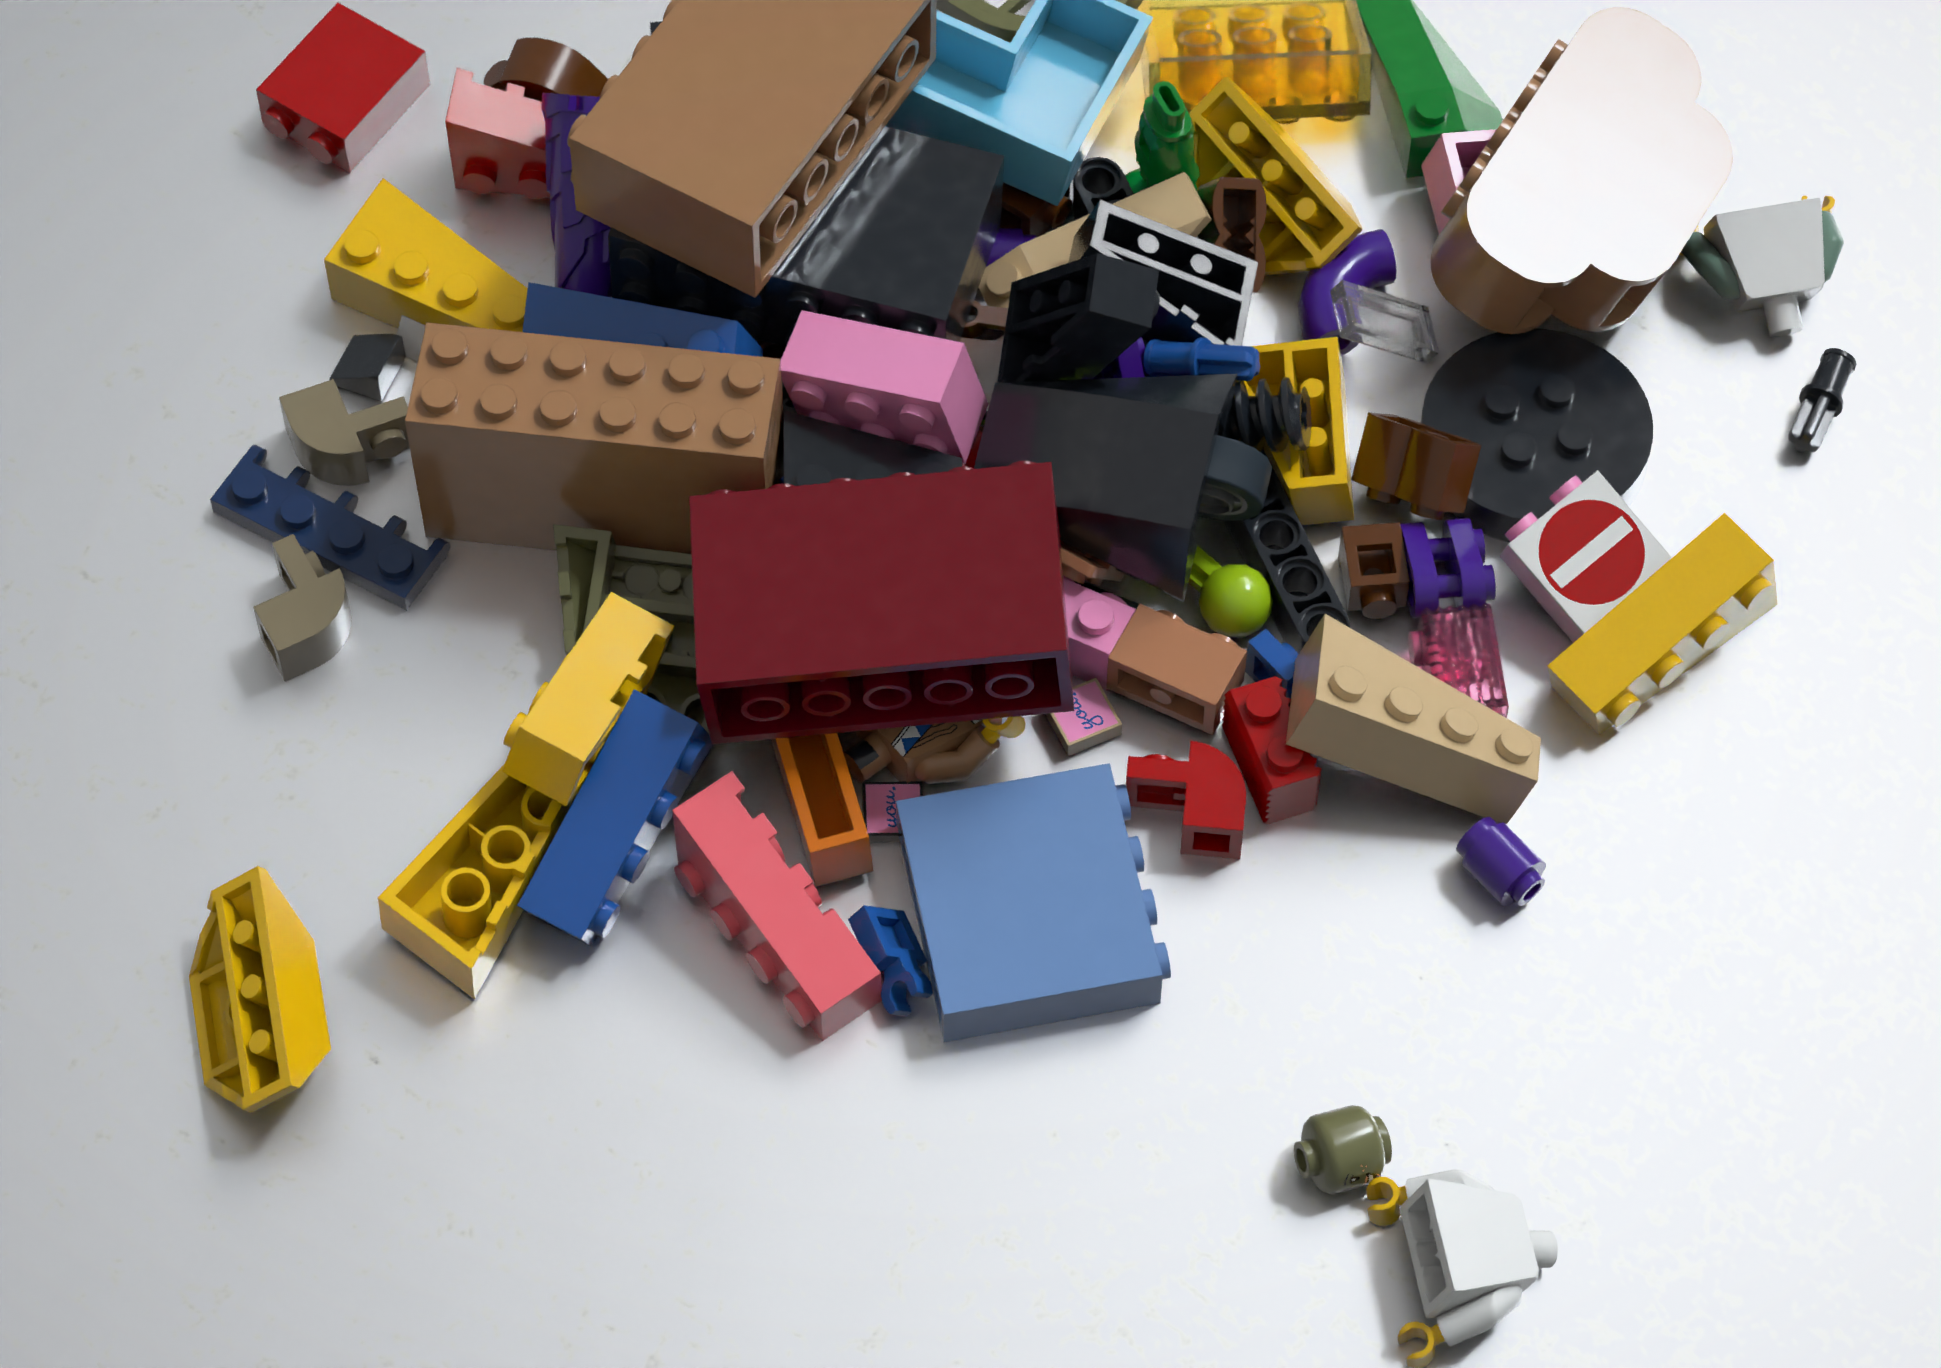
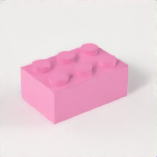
(884, 382)

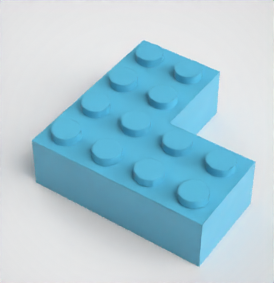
(1029, 97)

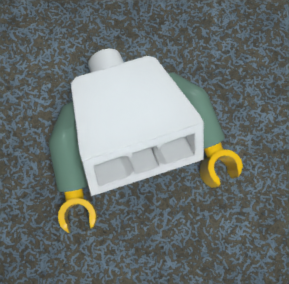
(1769, 257)

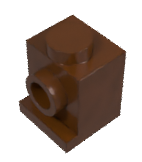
(1374, 569)

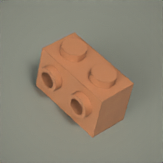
(1175, 667)

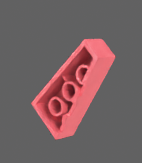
(772, 910)

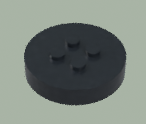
(1542, 413)

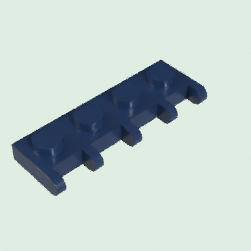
(362, 550)

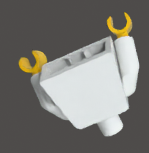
(1466, 1253)

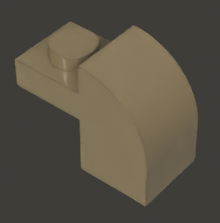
(340, 444)
(309, 619)

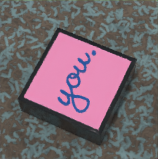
(880, 807)

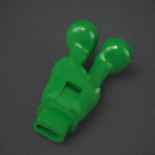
(1163, 140)

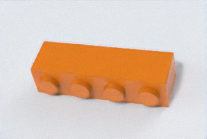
(824, 806)

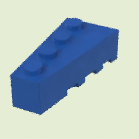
(605, 318)
(616, 818)

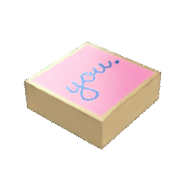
(1089, 723)

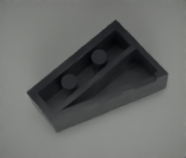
(1199, 284)

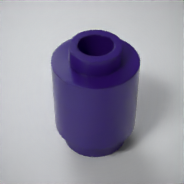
(1501, 862)

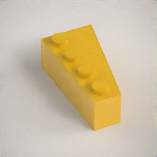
(412, 265)
(1666, 625)
(465, 885)

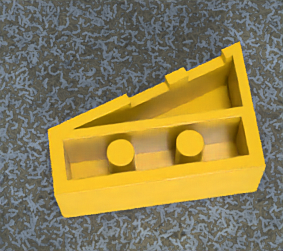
(1320, 476)
(584, 699)

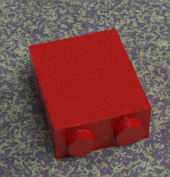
(343, 87)

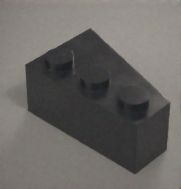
(1076, 318)
(827, 451)

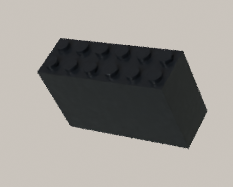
(887, 250)

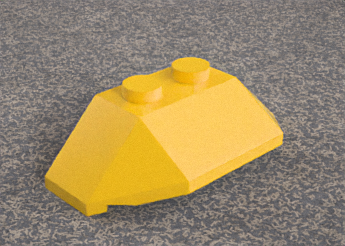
(1305, 212)
(256, 994)

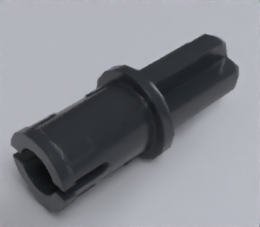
(1822, 399)

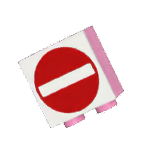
(1583, 553)

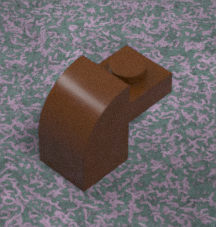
(546, 68)

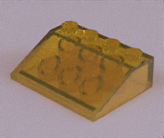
(1282, 53)

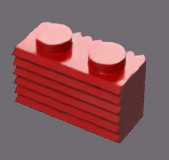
(1278, 775)

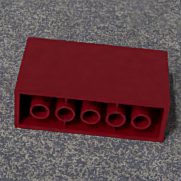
(879, 603)

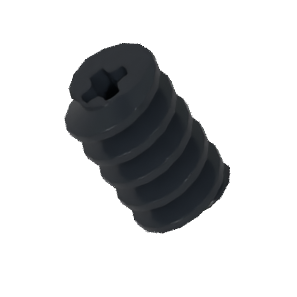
(1270, 417)

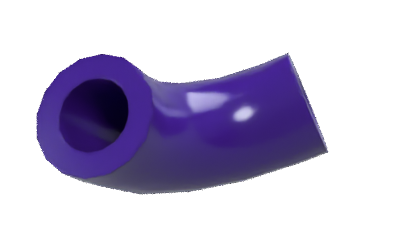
(1365, 262)

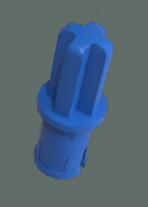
(1200, 358)

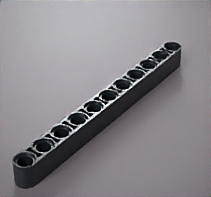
(1277, 524)

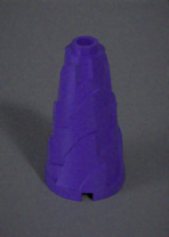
(577, 239)

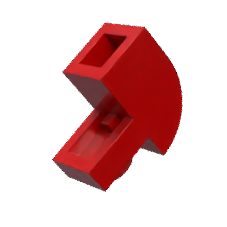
(1205, 789)

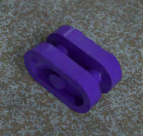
(1464, 559)

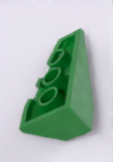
(1421, 81)

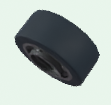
(1235, 481)

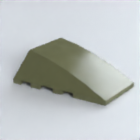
(650, 578)

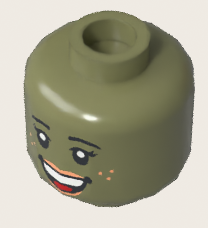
(1343, 1149)

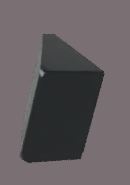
(370, 364)

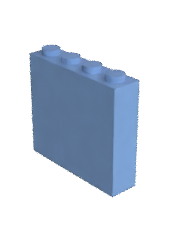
(1031, 902)

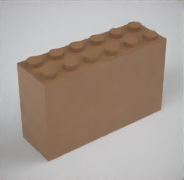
(745, 124)
(584, 435)

